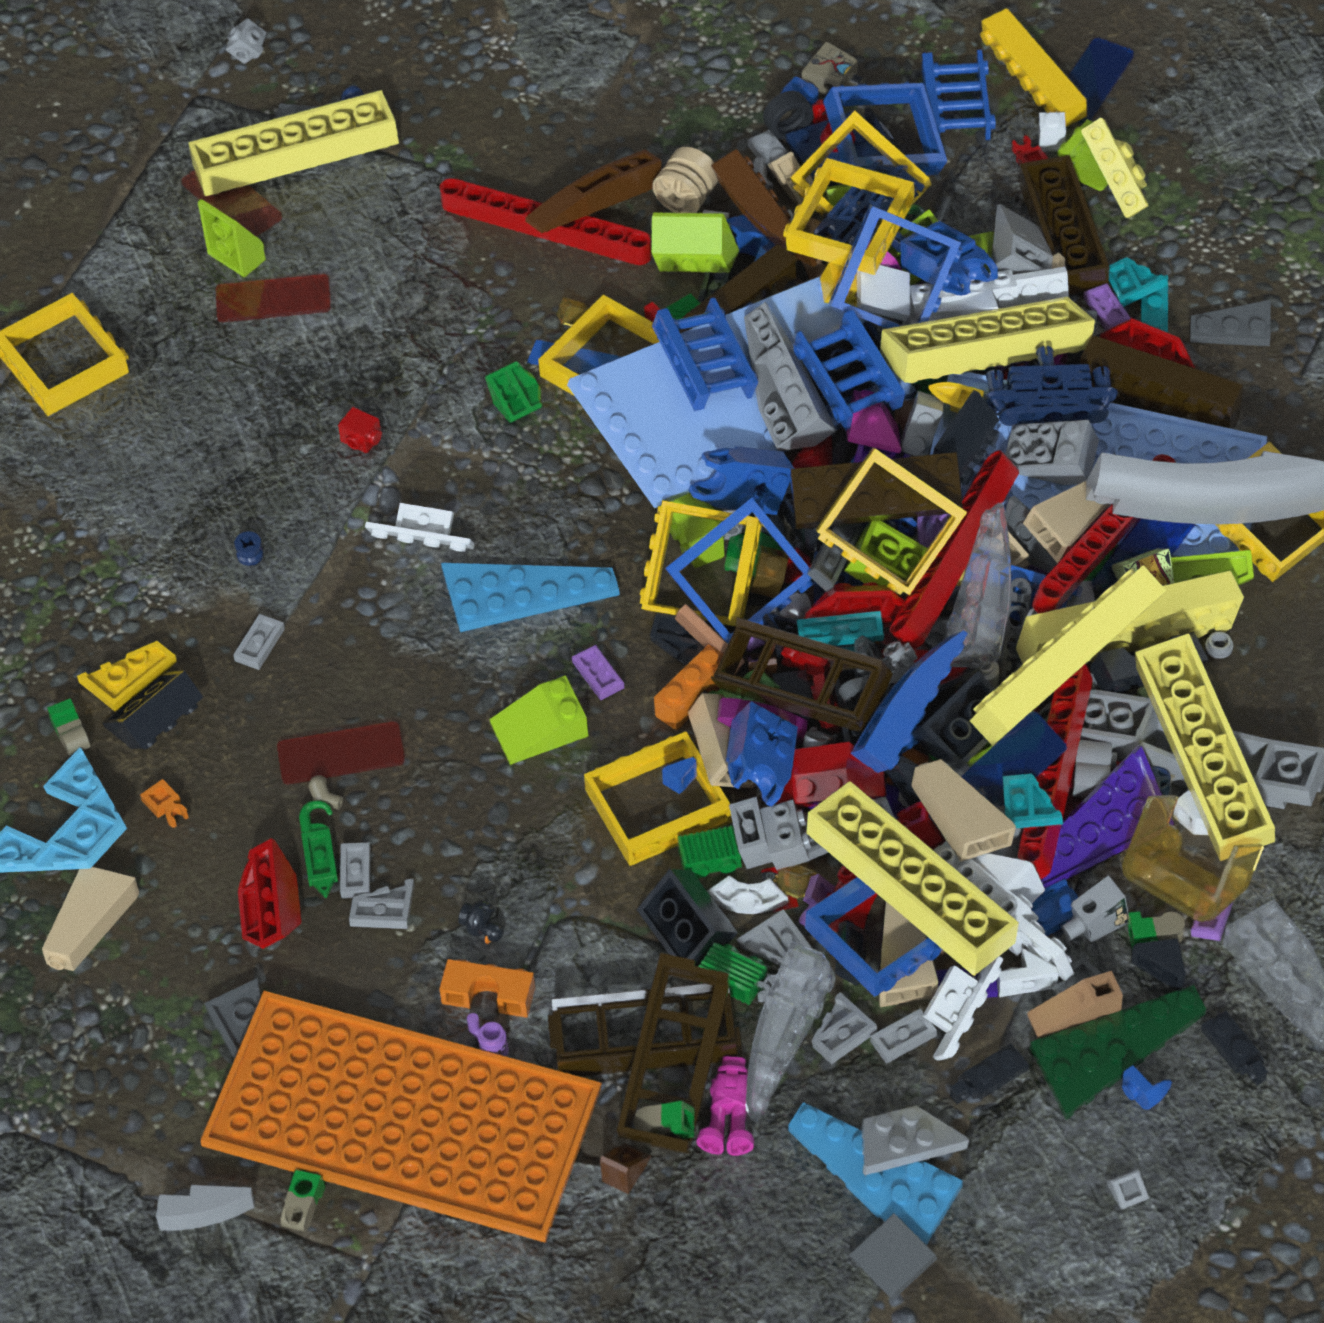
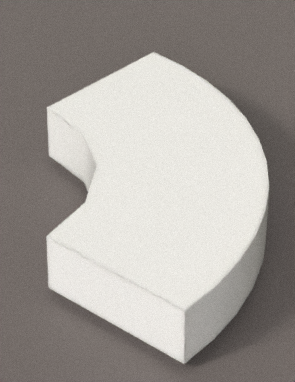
(746, 897)

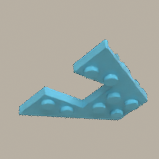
(80, 838)

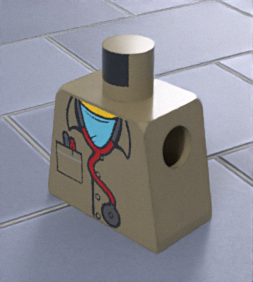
(831, 69)

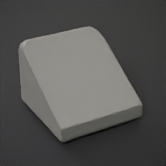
(1128, 1188)

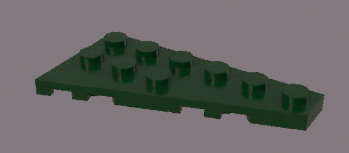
(1098, 1052)

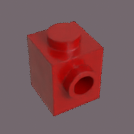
(360, 430)

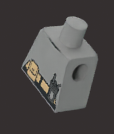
(1097, 912)

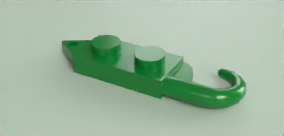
(318, 849)

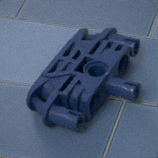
(846, 216)
(1035, 400)

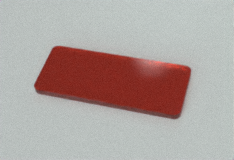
(240, 204)
(272, 298)
(340, 752)

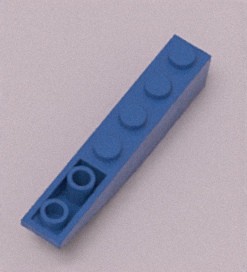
(905, 705)

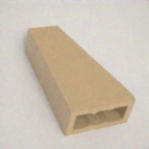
(1063, 520)
(712, 740)
(961, 812)
(87, 915)
(898, 939)

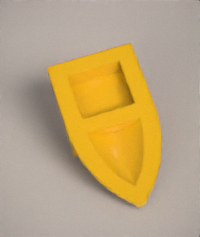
(953, 393)

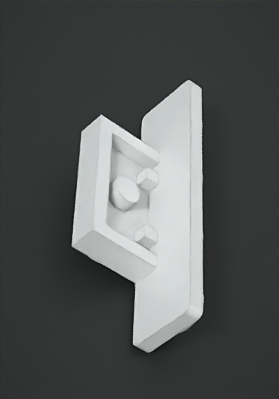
(422, 524)
(956, 1003)

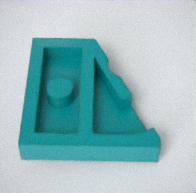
(1133, 281)
(1027, 803)

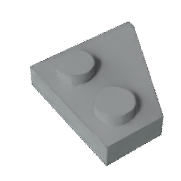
(383, 907)
(772, 938)
(842, 1030)

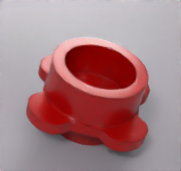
(818, 109)

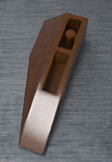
(598, 190)
(754, 199)

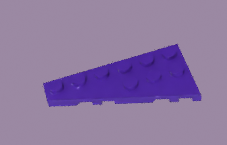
(1104, 819)

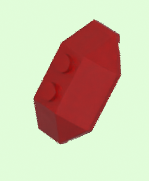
(1149, 340)
(849, 599)
(824, 770)
(268, 896)

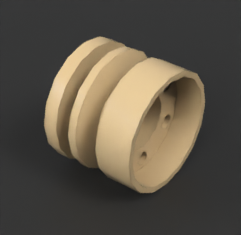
(685, 181)

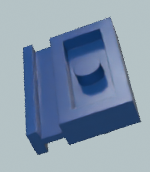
(1054, 906)

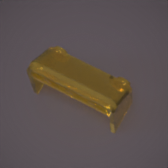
(1159, 869)

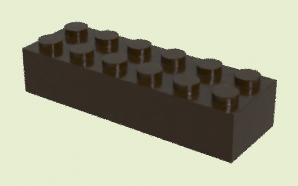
(1063, 216)
(1164, 385)
(878, 494)

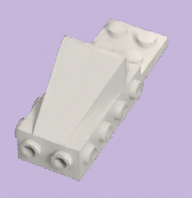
(1000, 293)
(1013, 887)

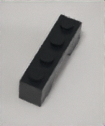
(1117, 669)

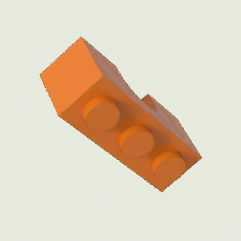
(682, 691)
(466, 979)

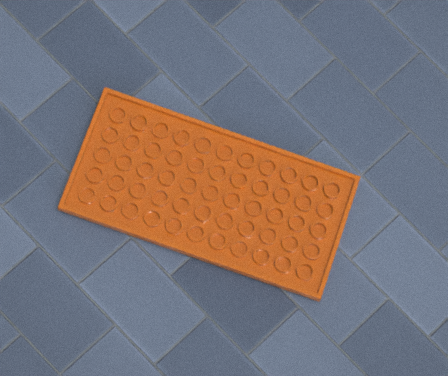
(403, 1115)

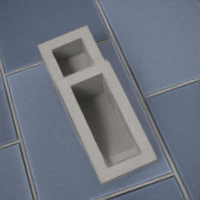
(203, 1207)

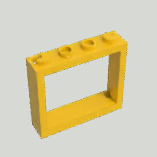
(858, 123)
(858, 177)
(604, 309)
(80, 384)
(659, 542)
(1261, 556)
(872, 567)
(665, 836)

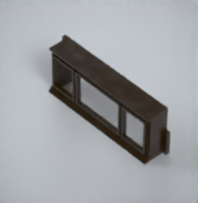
(773, 267)
(820, 710)
(685, 969)
(621, 1059)

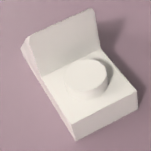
(1032, 977)

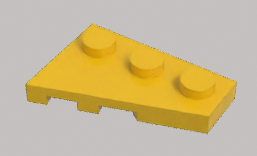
(126, 678)

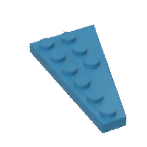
(503, 593)
(911, 1191)

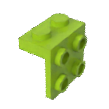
(1083, 159)

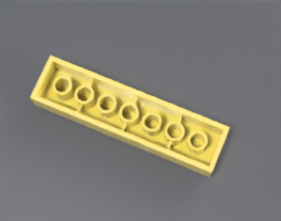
(293, 143)
(985, 339)
(1188, 606)
(1065, 653)
(1204, 745)
(912, 878)

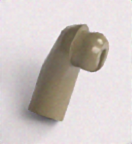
(320, 792)

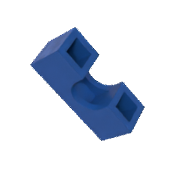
(748, 237)

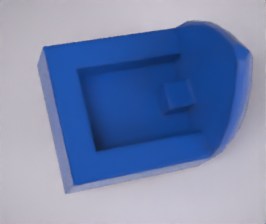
(807, 89)
(1139, 1089)

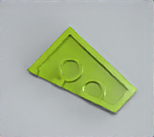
(1198, 566)

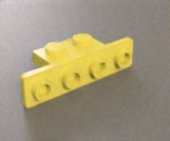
(1117, 166)

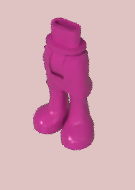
(728, 1097)

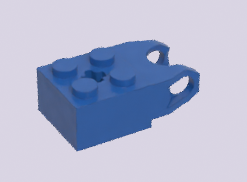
(924, 257)
(744, 475)
(761, 750)

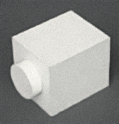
(1051, 131)

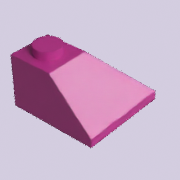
(874, 426)

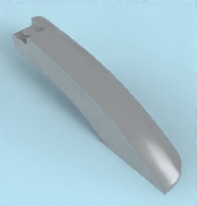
(1209, 493)
(1279, 768)

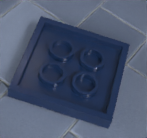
(807, 141)

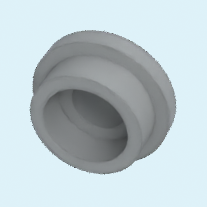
(1219, 639)

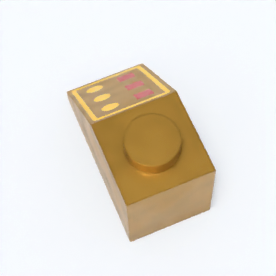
(769, 572)

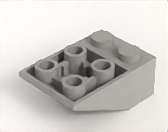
(1019, 244)
(1054, 450)

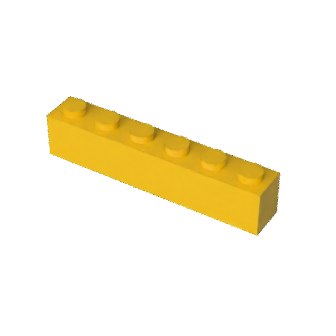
(1032, 66)

